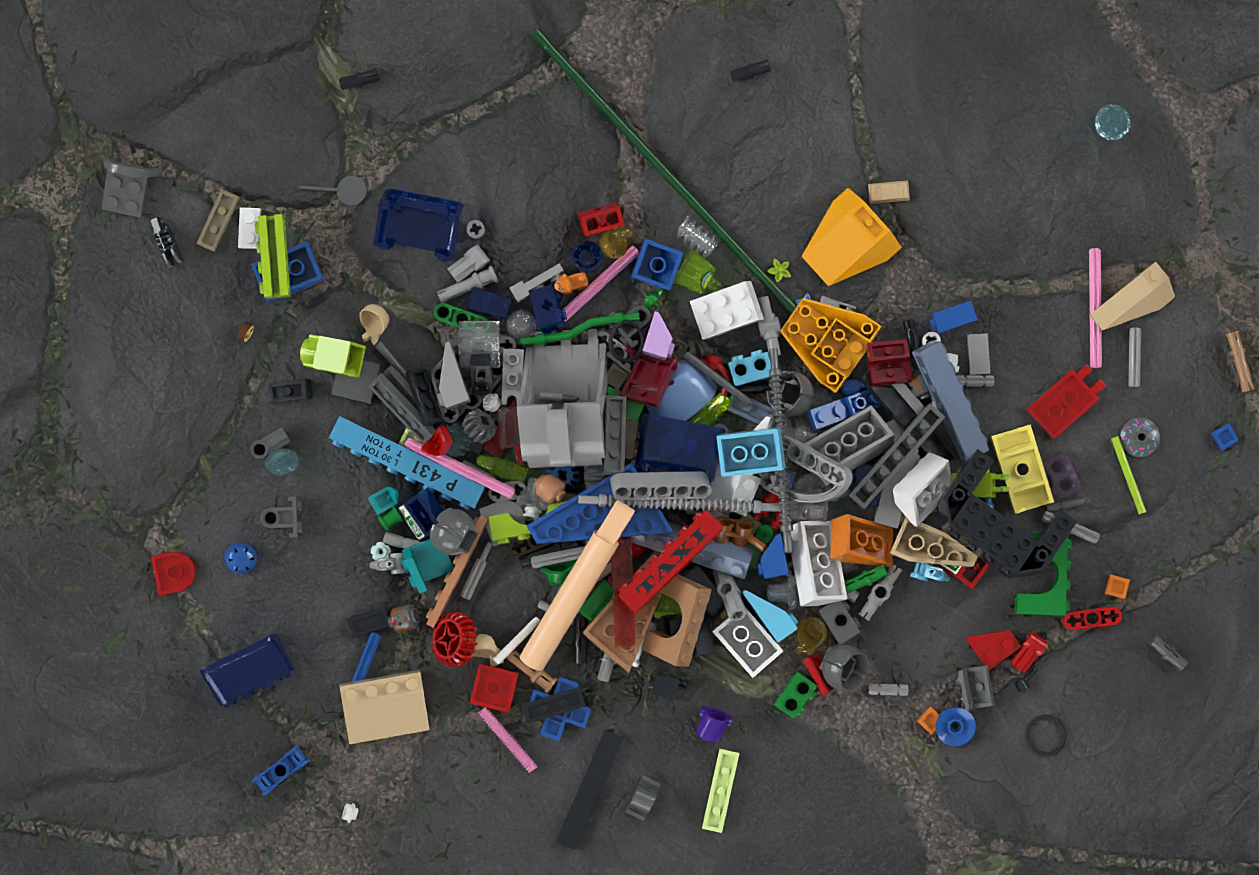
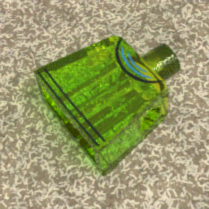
(696, 274)

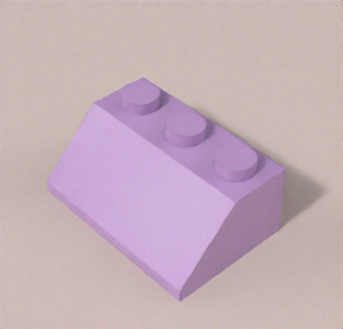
(658, 341)

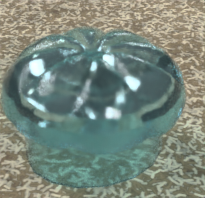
(1112, 122)

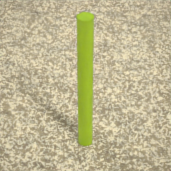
(1128, 475)

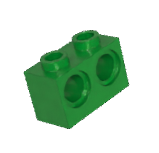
(790, 692)

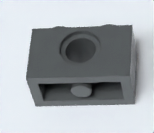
(843, 632)

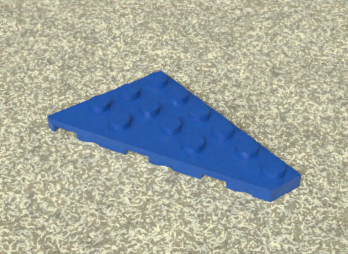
(579, 521)

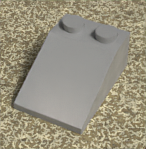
(452, 385)

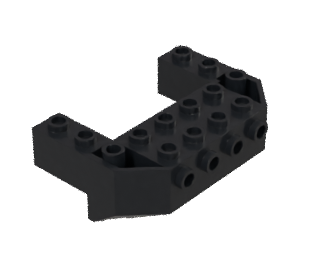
(990, 533)

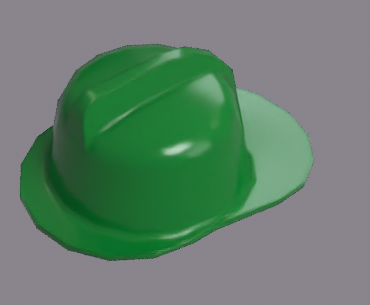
(557, 573)

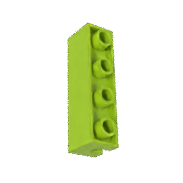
(273, 256)

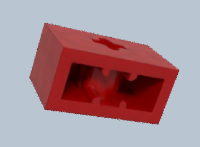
(600, 219)

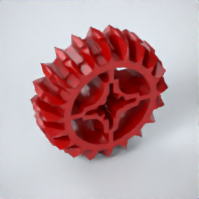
(454, 639)

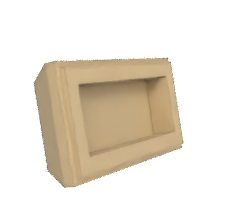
(888, 192)

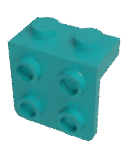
(424, 564)

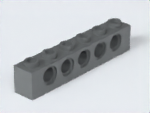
(896, 456)

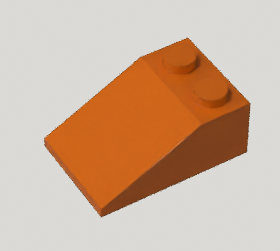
(861, 541)

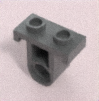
(628, 331)
(286, 517)
(643, 797)

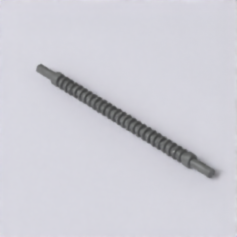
(775, 374)

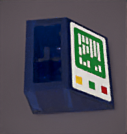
(421, 513)

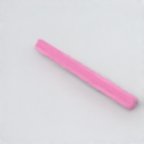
(600, 282)
(1095, 302)
(463, 469)

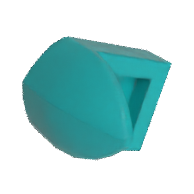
(384, 499)

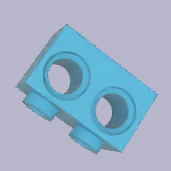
(752, 373)

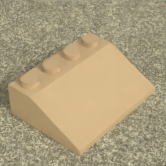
(384, 707)

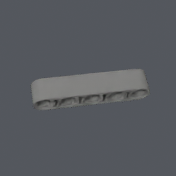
(660, 485)

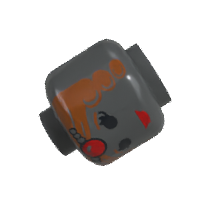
(918, 386)
(403, 618)

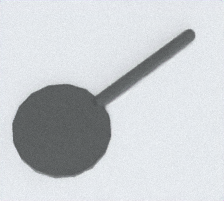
(350, 190)

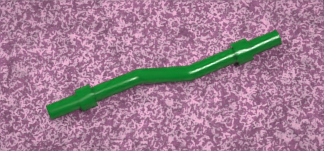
(542, 339)

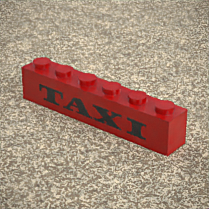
(670, 562)

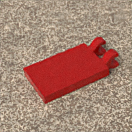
(1065, 402)

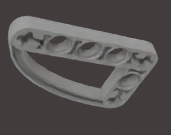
(817, 468)

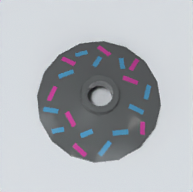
(1130, 440)

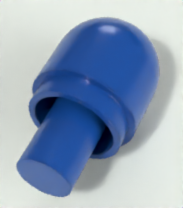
(851, 387)

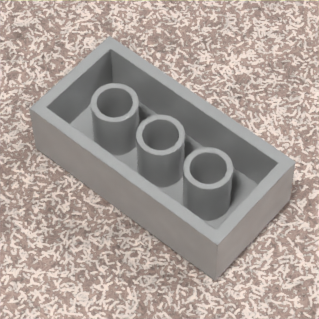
(853, 440)

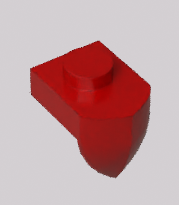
(439, 444)

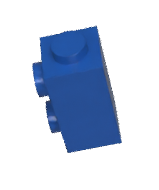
(953, 317)

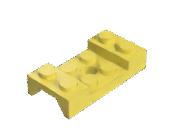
(1016, 448)

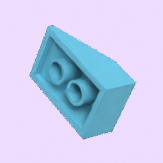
(775, 619)

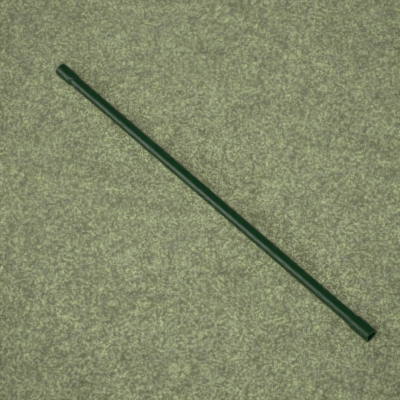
(546, 44)

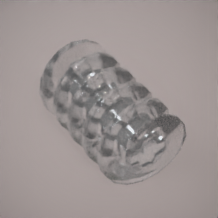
(697, 237)

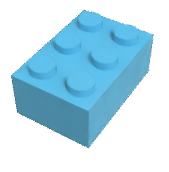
(751, 451)

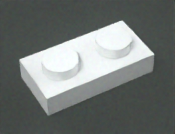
(247, 232)

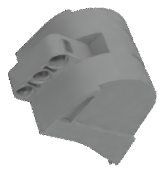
(564, 431)

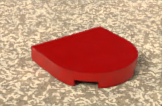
(173, 572)

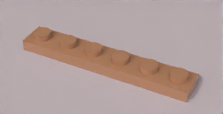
(453, 577)

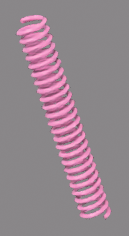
(508, 740)

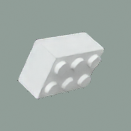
(726, 310)
(748, 643)

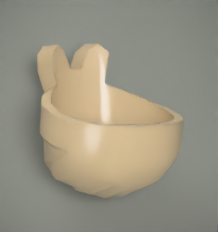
(374, 321)
(486, 648)

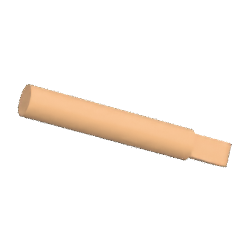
(576, 588)

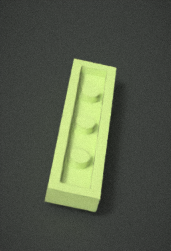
(720, 790)

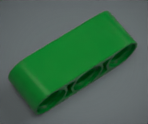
(454, 312)

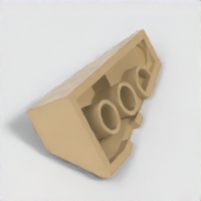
(1141, 296)
(930, 545)

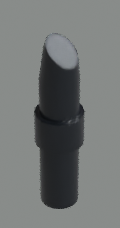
(757, 387)

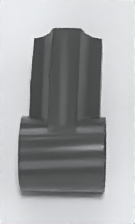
(271, 442)

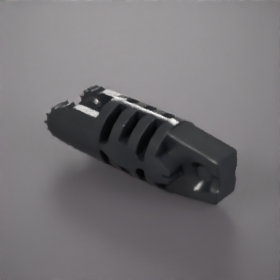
(166, 242)

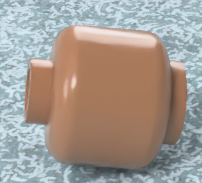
(550, 488)

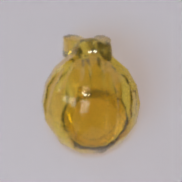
(614, 241)
(811, 634)

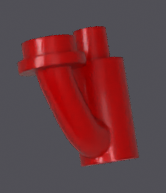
(770, 498)

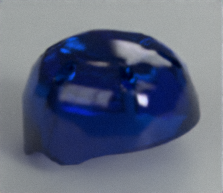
(586, 257)

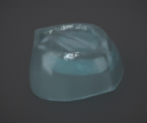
(281, 462)

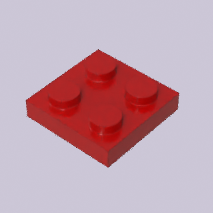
(494, 688)

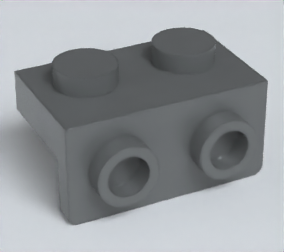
(975, 687)

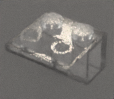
(479, 338)
(813, 511)

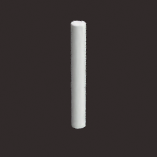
(516, 640)

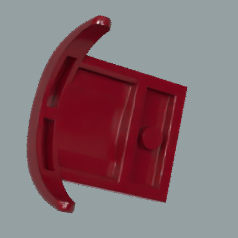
(648, 378)

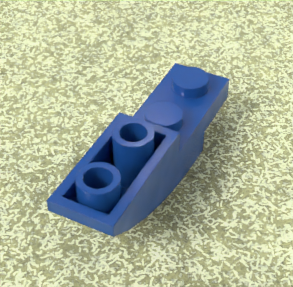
(841, 409)

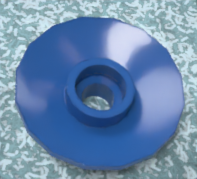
(955, 735)

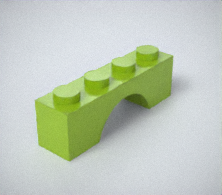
(505, 528)

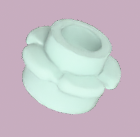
(380, 546)

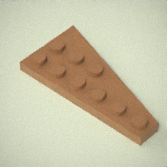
(602, 629)

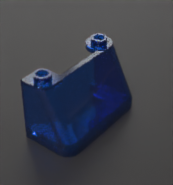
(418, 222)
(677, 446)

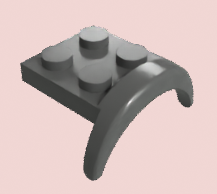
(126, 187)

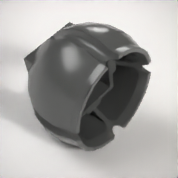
(789, 382)
(454, 532)
(844, 667)

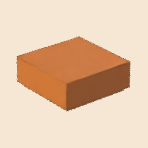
(1117, 586)
(928, 720)

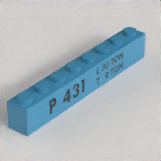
(406, 462)

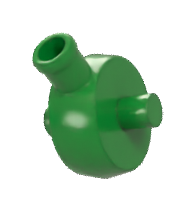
(651, 300)
(765, 533)

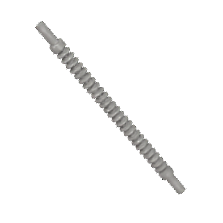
(755, 506)

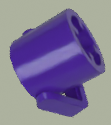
(712, 723)

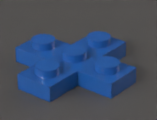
(554, 725)

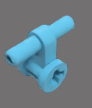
(927, 570)

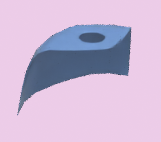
(687, 395)

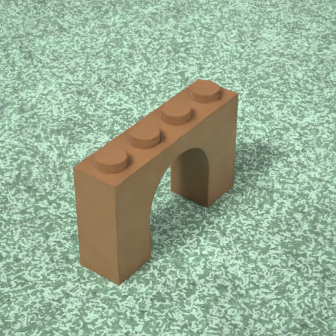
(693, 602)

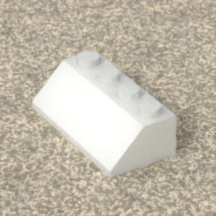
(816, 574)

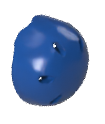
(240, 558)

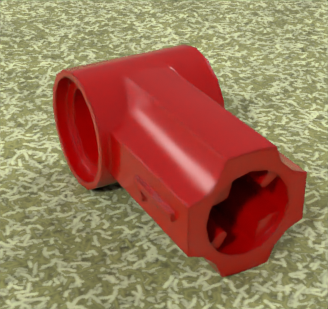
(1031, 648)

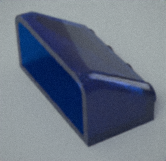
(247, 670)

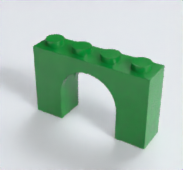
(1054, 599)

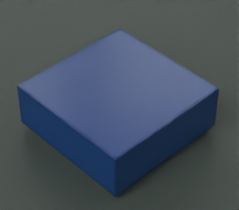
(1224, 436)

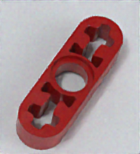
(1107, 621)

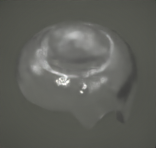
(521, 325)

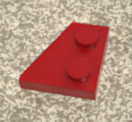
(993, 647)

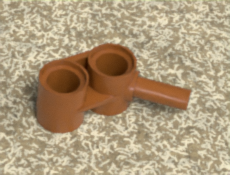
(740, 533)

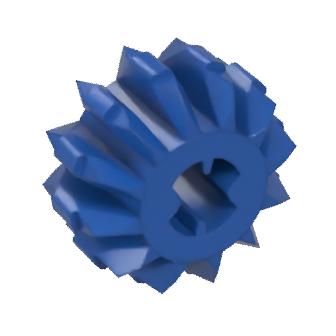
(569, 476)

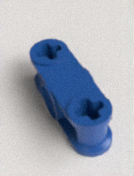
(270, 776)

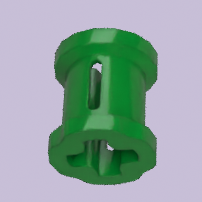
(390, 518)

